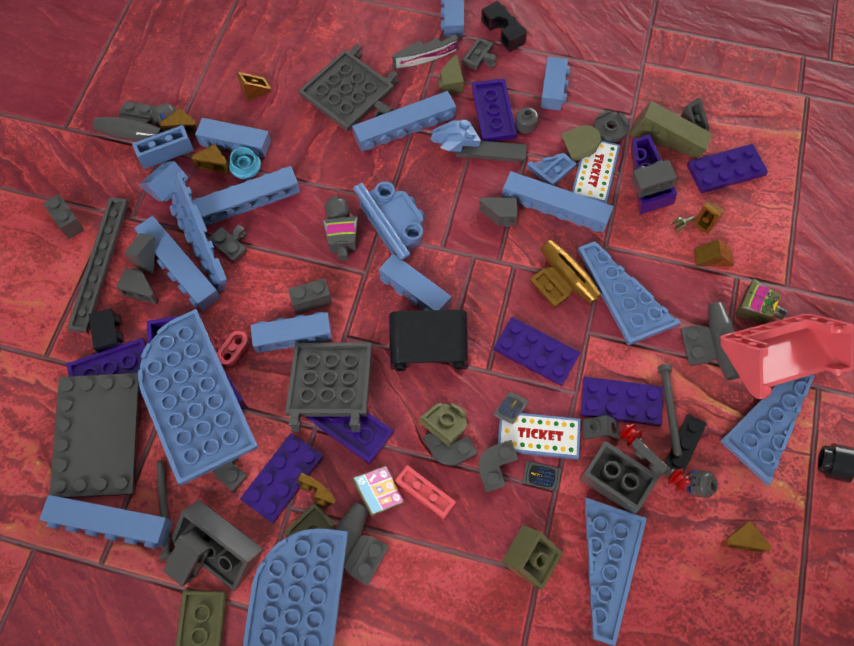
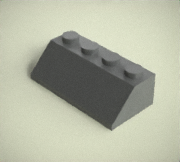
(231, 553)

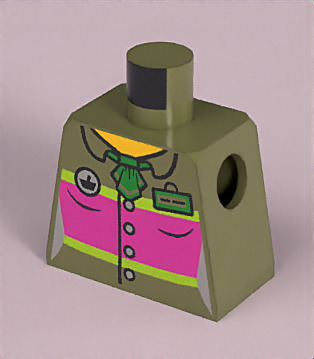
(760, 303)

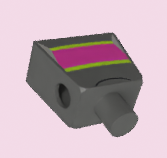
(342, 235)

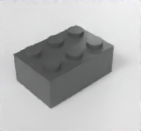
(619, 478)

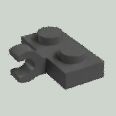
(480, 53)
(230, 244)

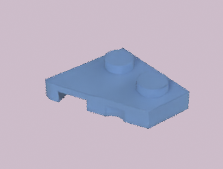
(552, 169)

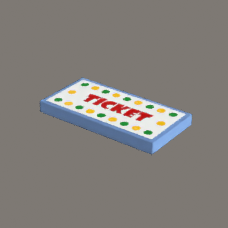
(596, 172)
(542, 435)

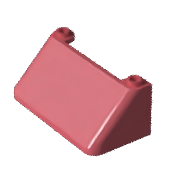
(789, 351)

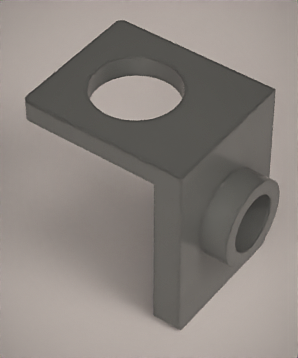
(600, 427)

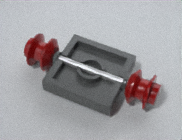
(657, 464)

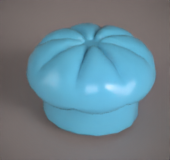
(244, 163)

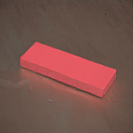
(425, 492)

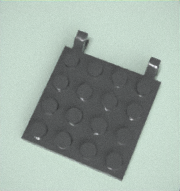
(347, 88)
(329, 382)

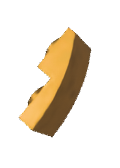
(320, 493)

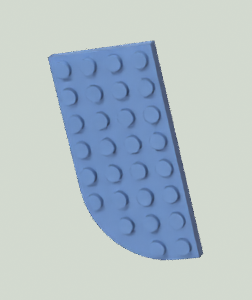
(192, 400)
(298, 591)

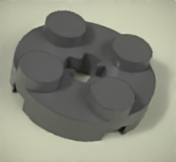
(618, 120)

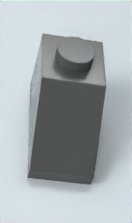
(500, 210)
(136, 286)

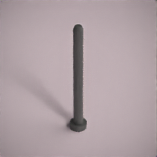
(665, 370)
(163, 505)

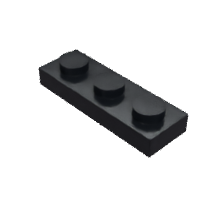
(689, 437)

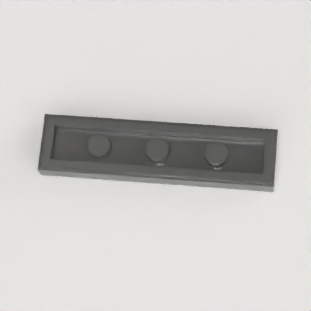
(495, 151)

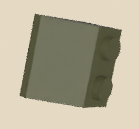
(532, 556)

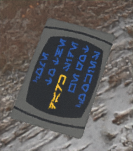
(511, 408)
(542, 475)

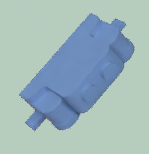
(393, 217)

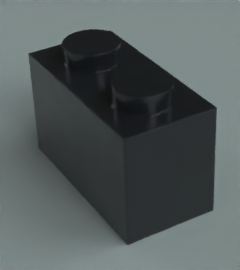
(105, 330)

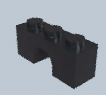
(497, 16)

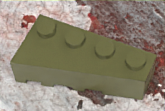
(671, 130)

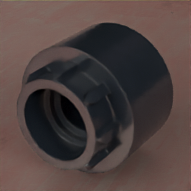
(837, 462)

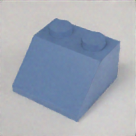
(161, 181)

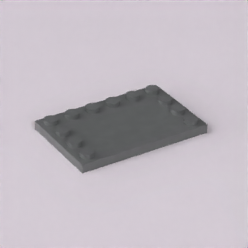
(95, 436)

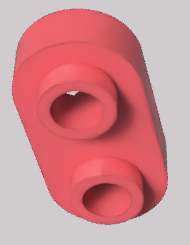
(231, 349)

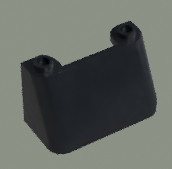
(428, 338)

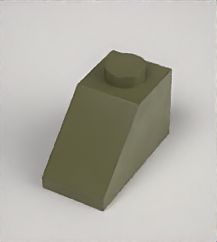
(451, 77)

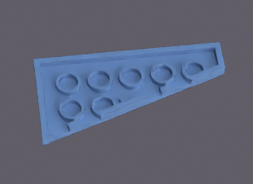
(192, 224)
(627, 300)
(767, 428)
(612, 554)

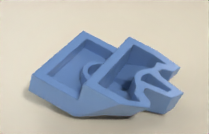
(455, 135)

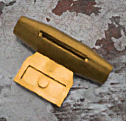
(562, 277)

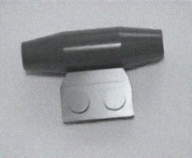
(131, 123)
(703, 343)
(362, 551)

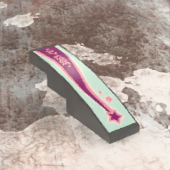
(420, 54)

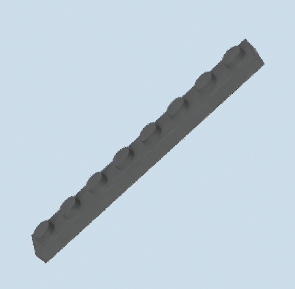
(98, 265)

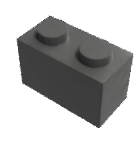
(654, 178)
(63, 216)
(310, 296)
(187, 558)

